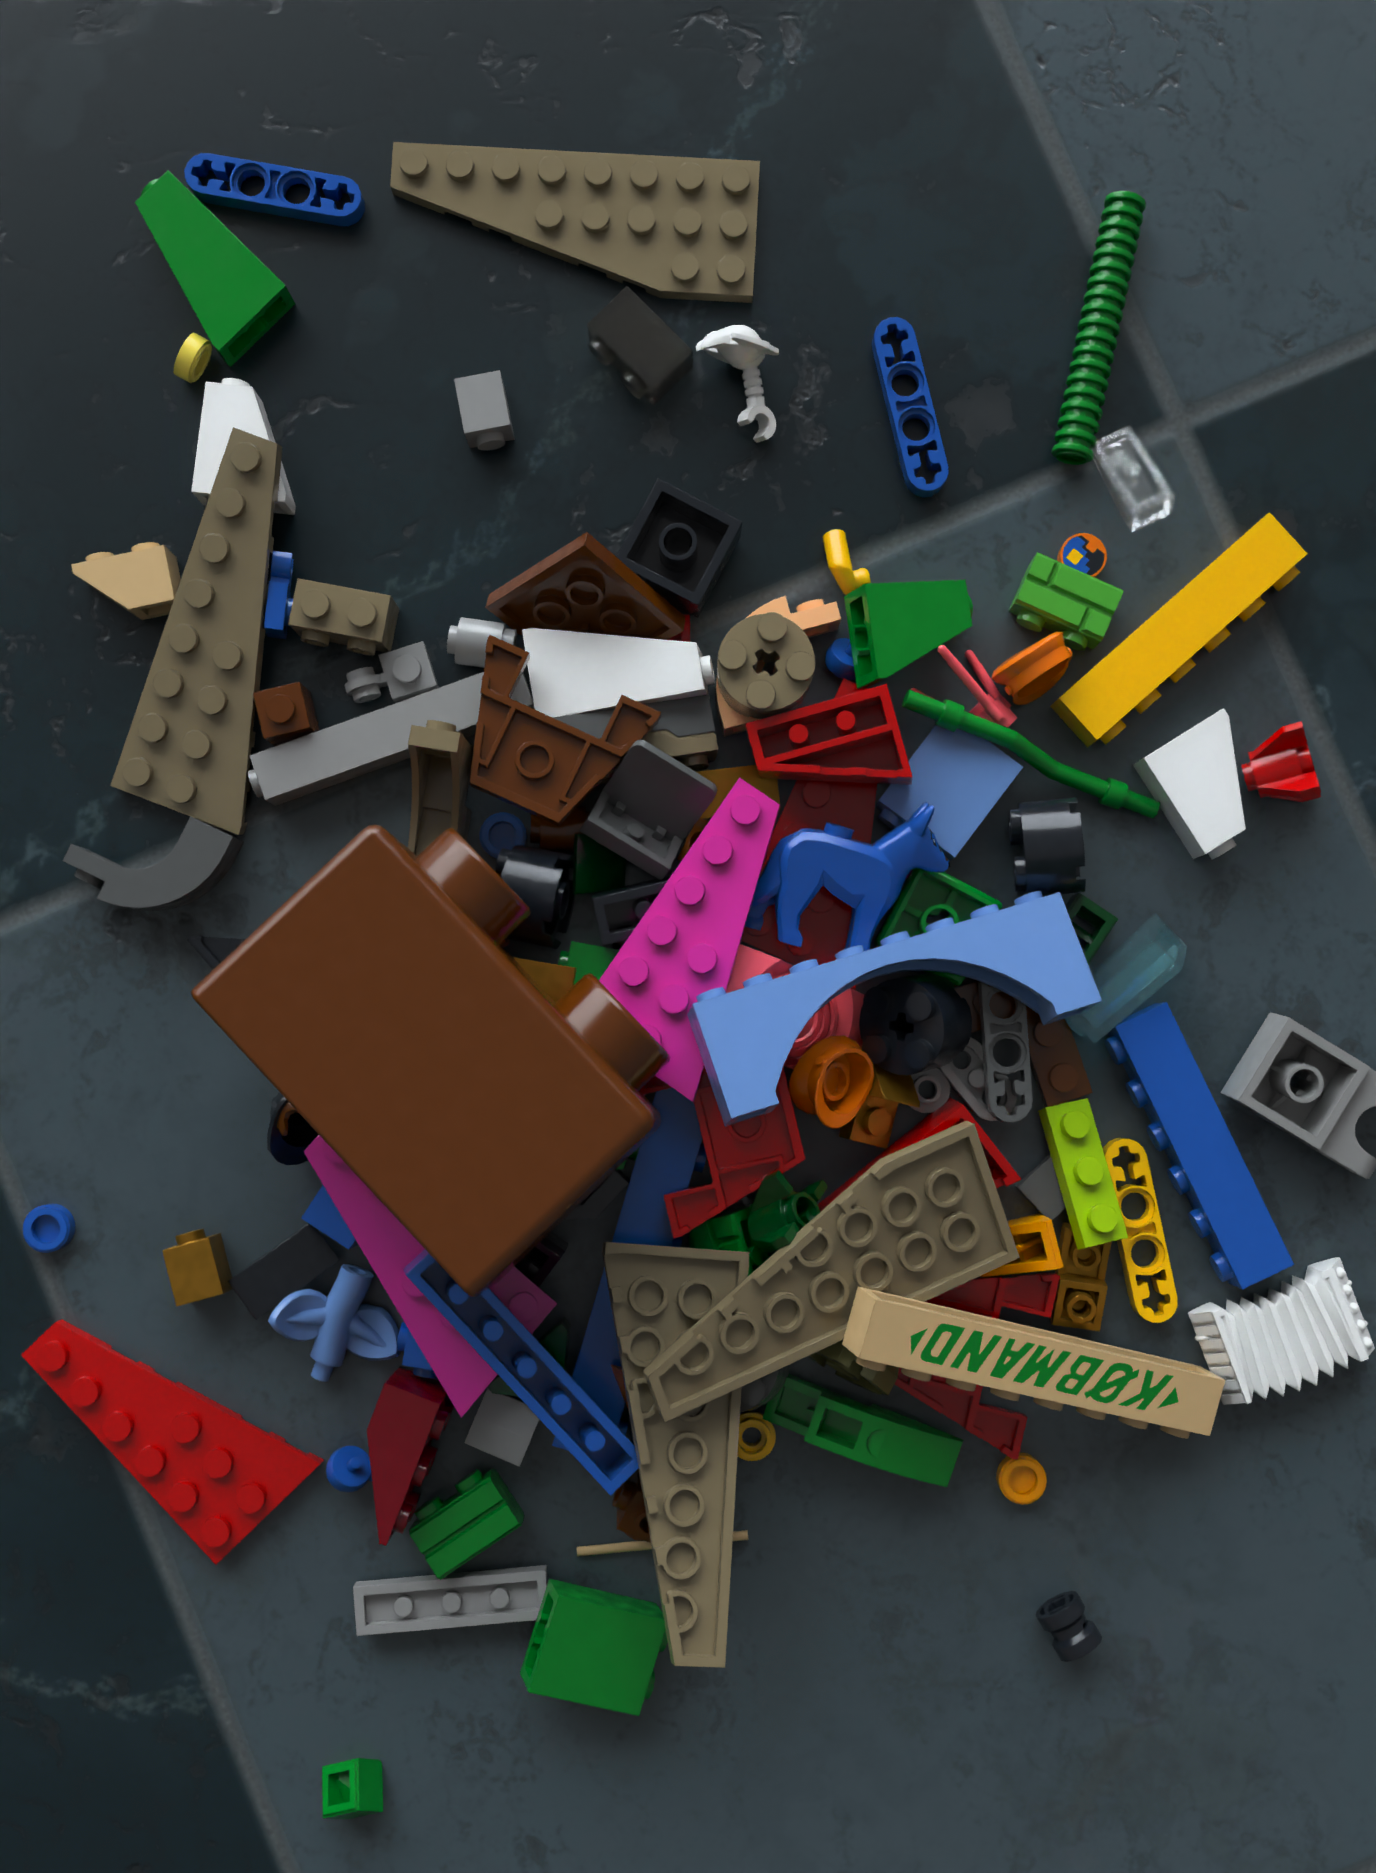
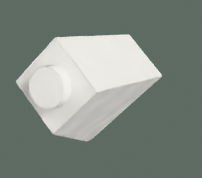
(224, 407)
(1198, 786)

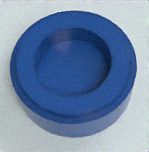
(502, 831)
(49, 1228)

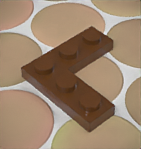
(1051, 1048)

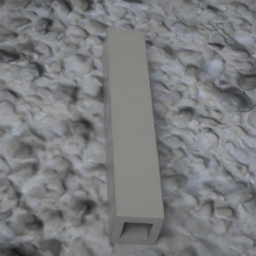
(366, 741)

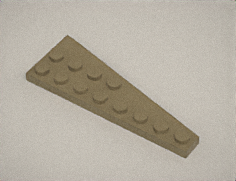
(691, 1459)

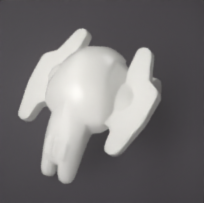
(745, 351)

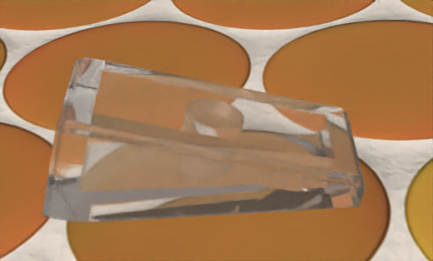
(1133, 479)

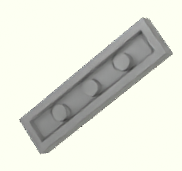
(450, 1602)

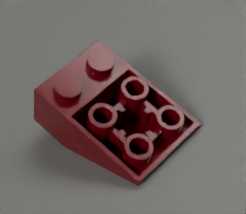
(400, 1437)

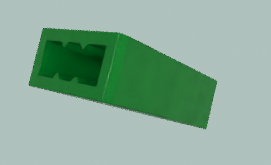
(220, 276)

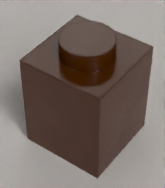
(286, 713)

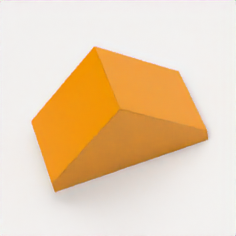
(1035, 1245)

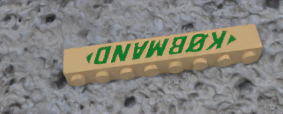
(1032, 1363)

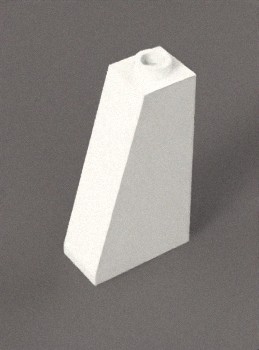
(592, 670)

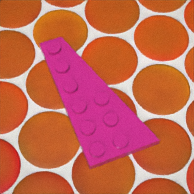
(694, 931)

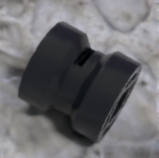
(1067, 1623)

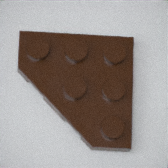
(585, 592)

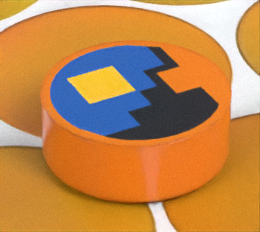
(1083, 553)

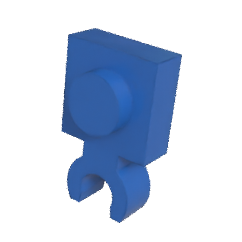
(279, 595)

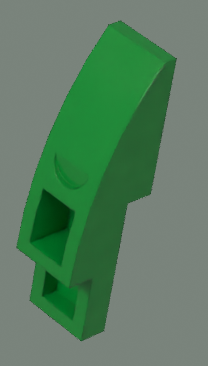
(864, 1432)

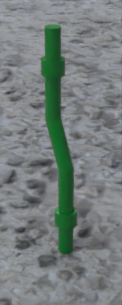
(952, 717)

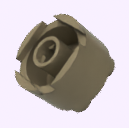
(767, 639)

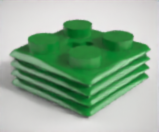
(929, 895)

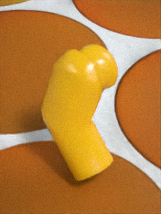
(840, 562)

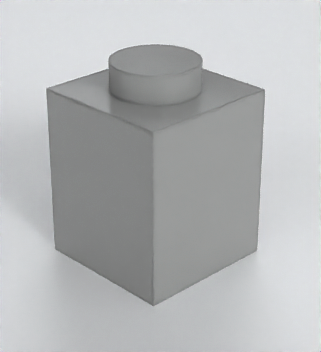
(484, 410)

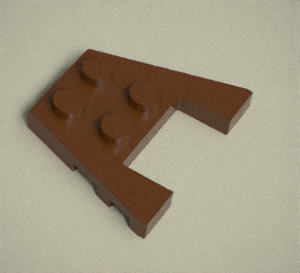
(536, 758)

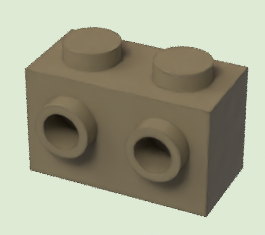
(344, 617)

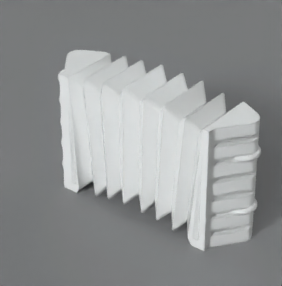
(1284, 1335)

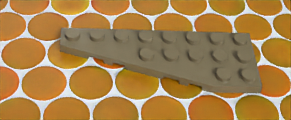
(640, 219)
(901, 1228)

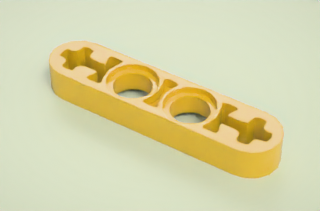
(1143, 1228)

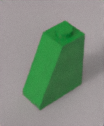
(901, 623)

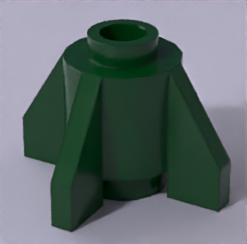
(781, 1212)

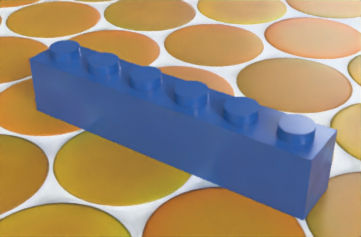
(1198, 1147)
(530, 1374)

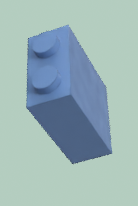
(958, 777)

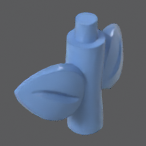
(337, 1322)

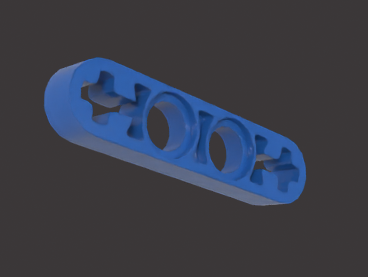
(273, 196)
(908, 407)

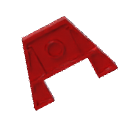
(735, 1153)
(986, 1297)

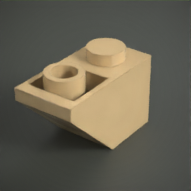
(135, 580)

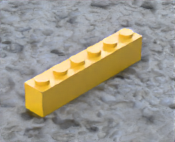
(1180, 629)

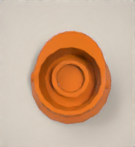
(1034, 669)
(832, 1080)

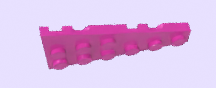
(389, 1250)

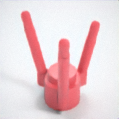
(989, 706)

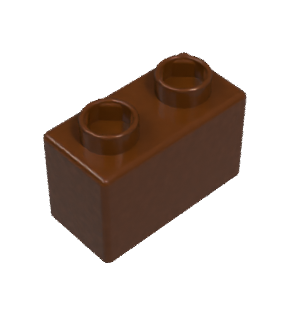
(435, 1052)

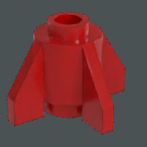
(1283, 767)

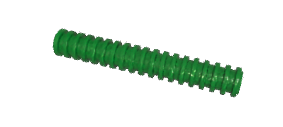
(1099, 327)

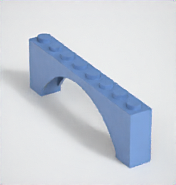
(1017, 949)

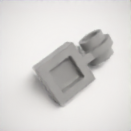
(406, 674)

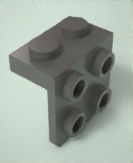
(648, 808)

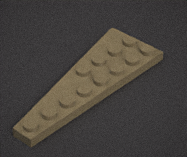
(198, 702)

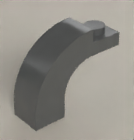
(184, 875)

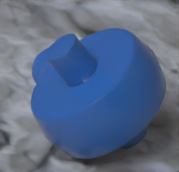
(840, 659)
(349, 1469)

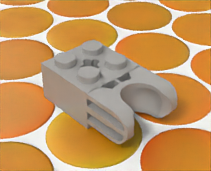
(1323, 1103)

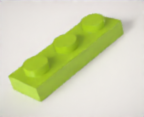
(1082, 1174)

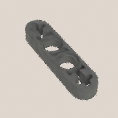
(1011, 1029)

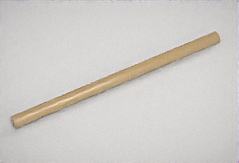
(635, 1546)

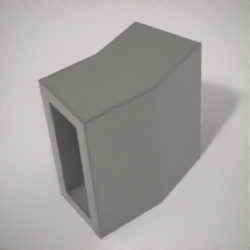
(502, 1427)

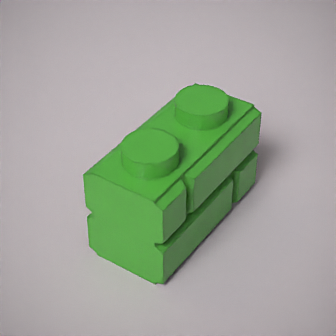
(1065, 602)

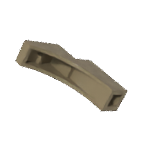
(439, 782)

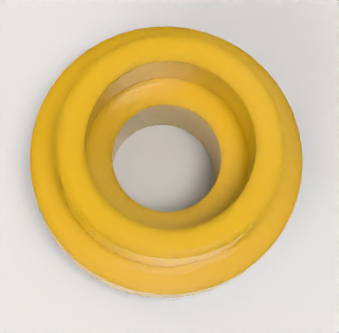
(766, 1442)

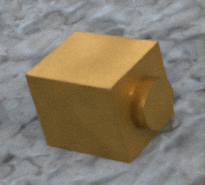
(197, 1267)

